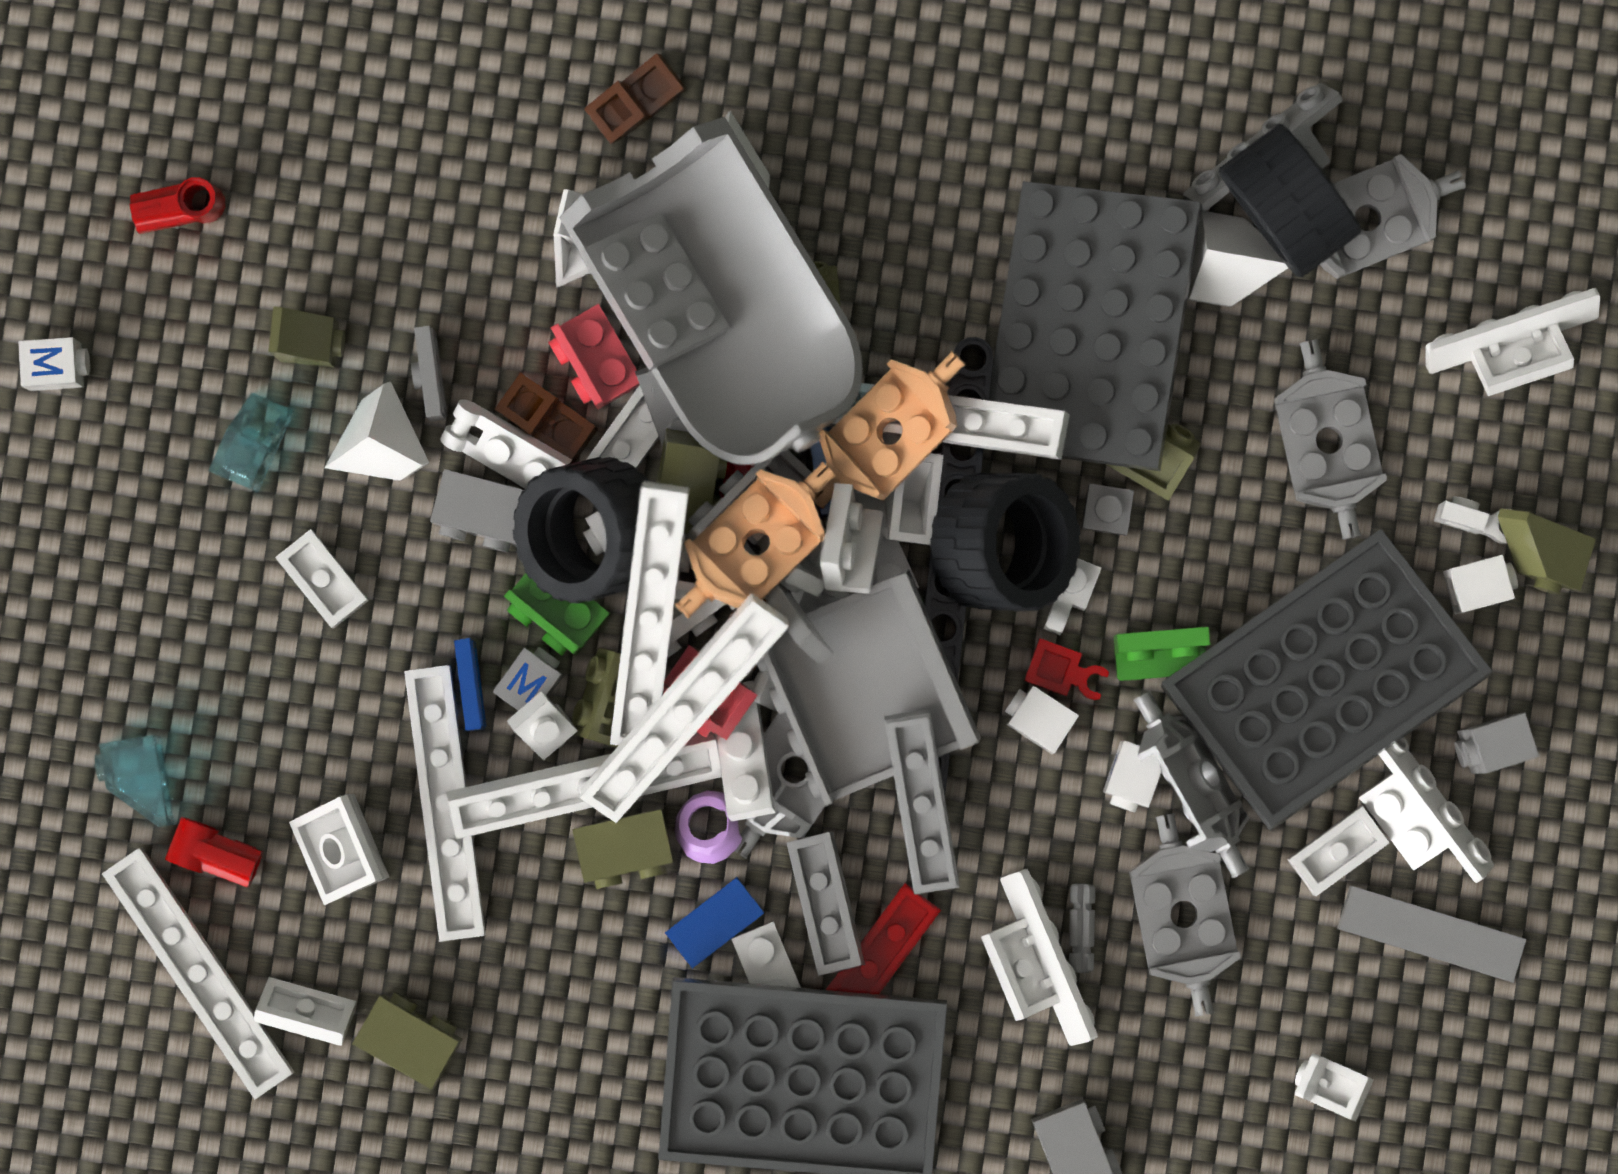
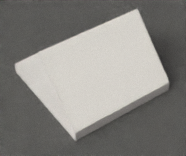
(339, 848)

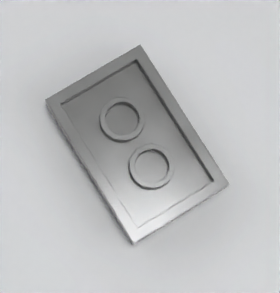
(654, 291)

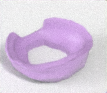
(708, 850)

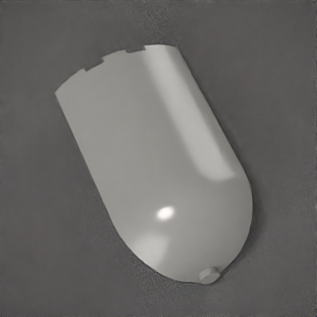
(789, 347)

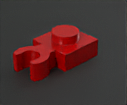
(1057, 669)

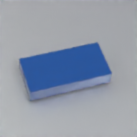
(470, 684)
(714, 922)

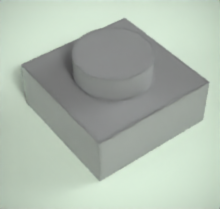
(1107, 509)

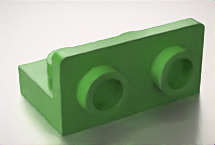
(566, 623)
(1157, 652)

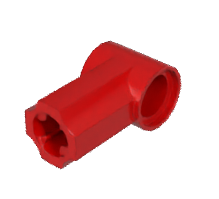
(173, 206)
(203, 849)

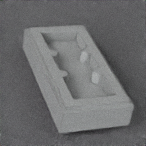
(428, 373)

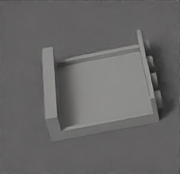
(880, 667)

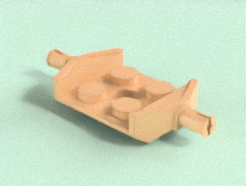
(856, 443)
(768, 507)

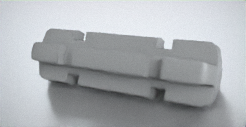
(1082, 927)

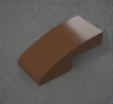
(635, 99)
(546, 418)

